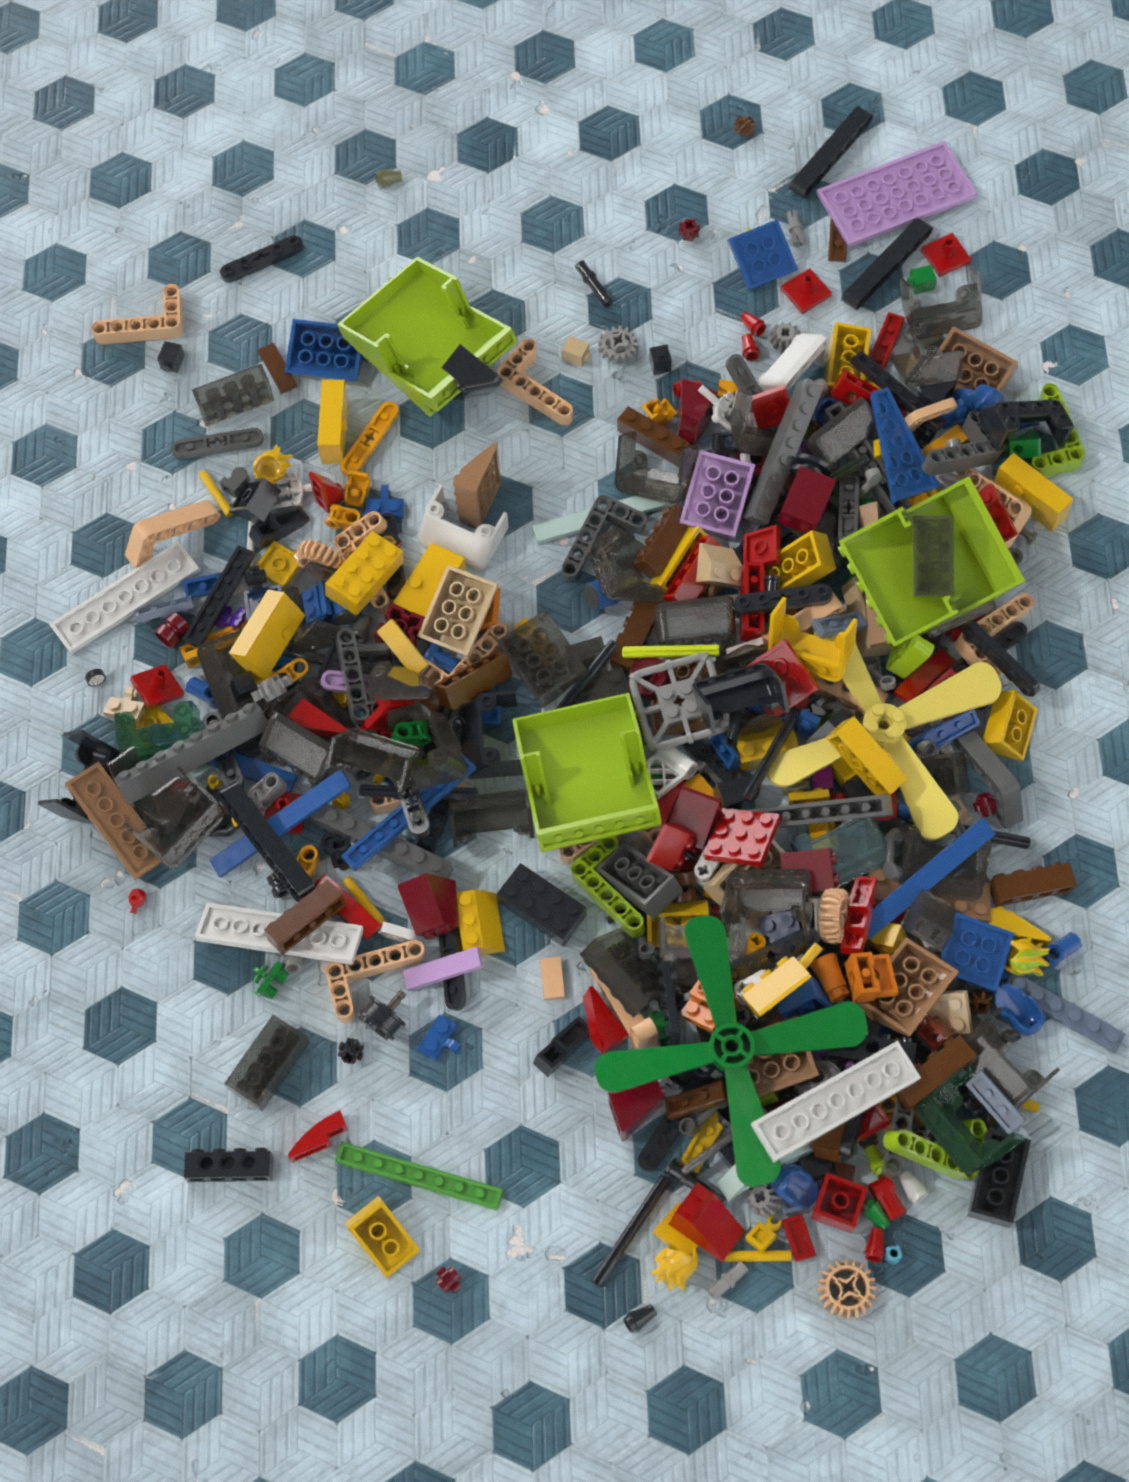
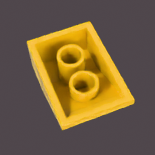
(382, 1236)

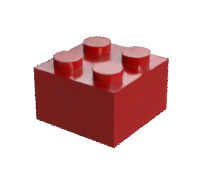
(839, 1203)

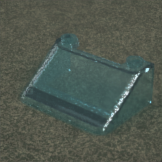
(858, 847)

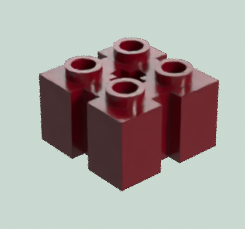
(408, 624)

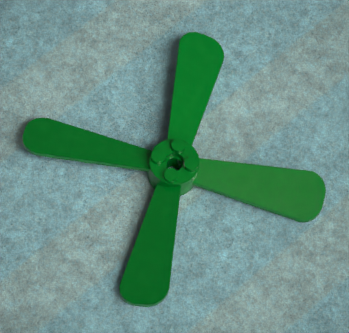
(824, 1029)

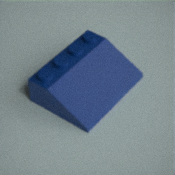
(321, 352)

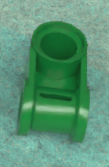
(415, 733)

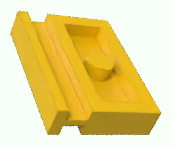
(814, 795)

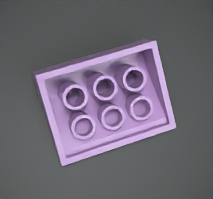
(717, 495)

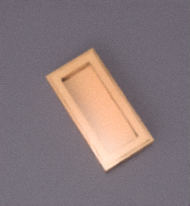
(552, 978)

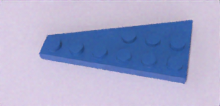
(899, 450)

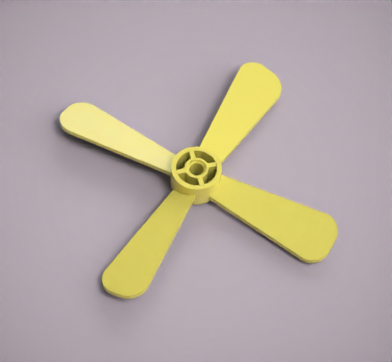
(924, 798)

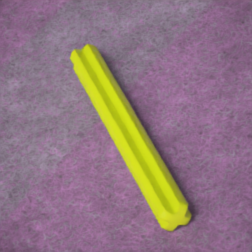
(668, 651)

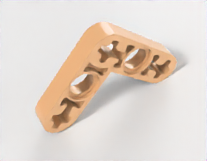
(929, 412)

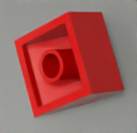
(671, 846)

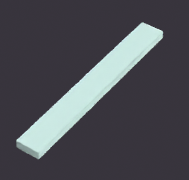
(572, 523)

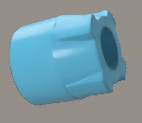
(892, 1260)

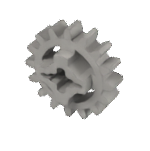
(618, 344)
(272, 688)

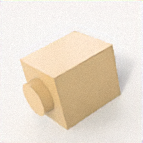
(575, 351)

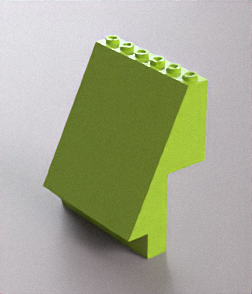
(415, 328)
(884, 564)
(586, 772)

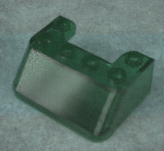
(160, 737)

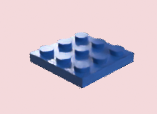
(762, 254)
(977, 951)

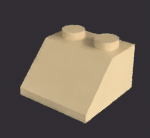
(718, 566)

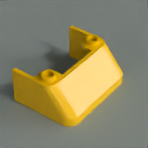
(820, 656)

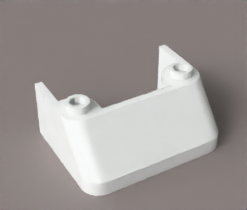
(795, 361)
(474, 547)

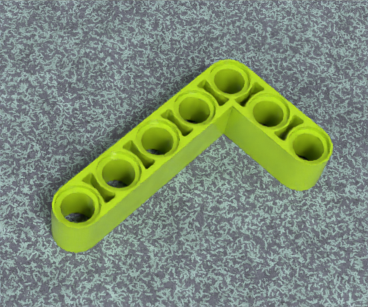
(1065, 454)
(909, 656)
(604, 890)
(931, 1154)

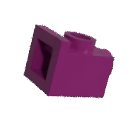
(823, 779)

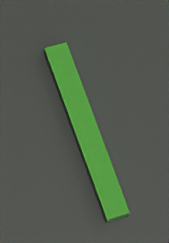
(419, 1176)

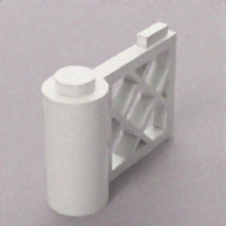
(673, 763)

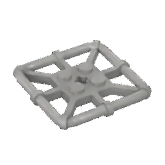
(667, 696)

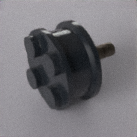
(383, 1016)

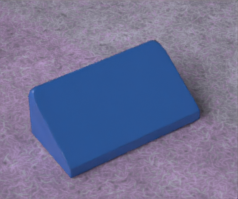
(200, 585)
(726, 753)

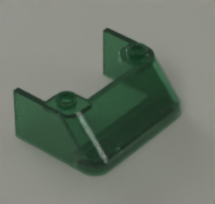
(939, 1117)

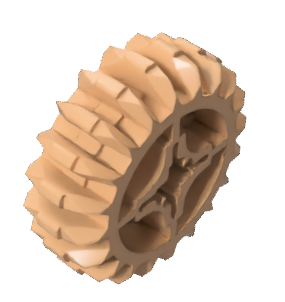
(317, 553)
(832, 915)
(855, 1294)

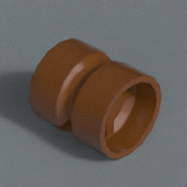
(685, 878)

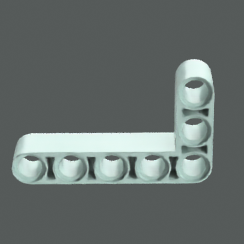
(733, 1188)

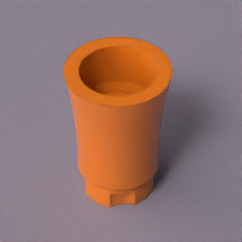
(830, 976)

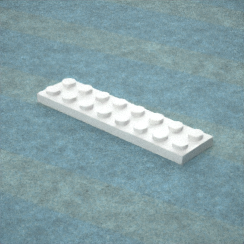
(124, 597)
(246, 927)
(835, 1101)

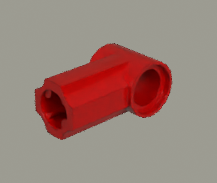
(885, 1192)

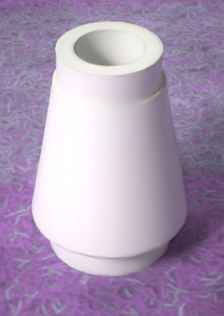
(913, 1187)

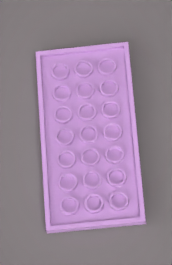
(896, 194)

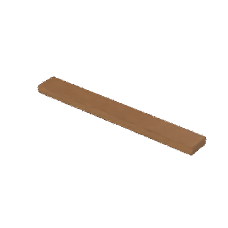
(868, 514)

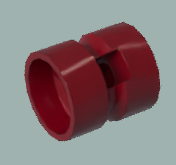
(172, 630)

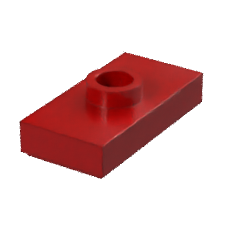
(798, 1238)

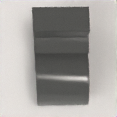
(235, 482)

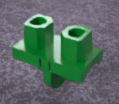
(275, 972)

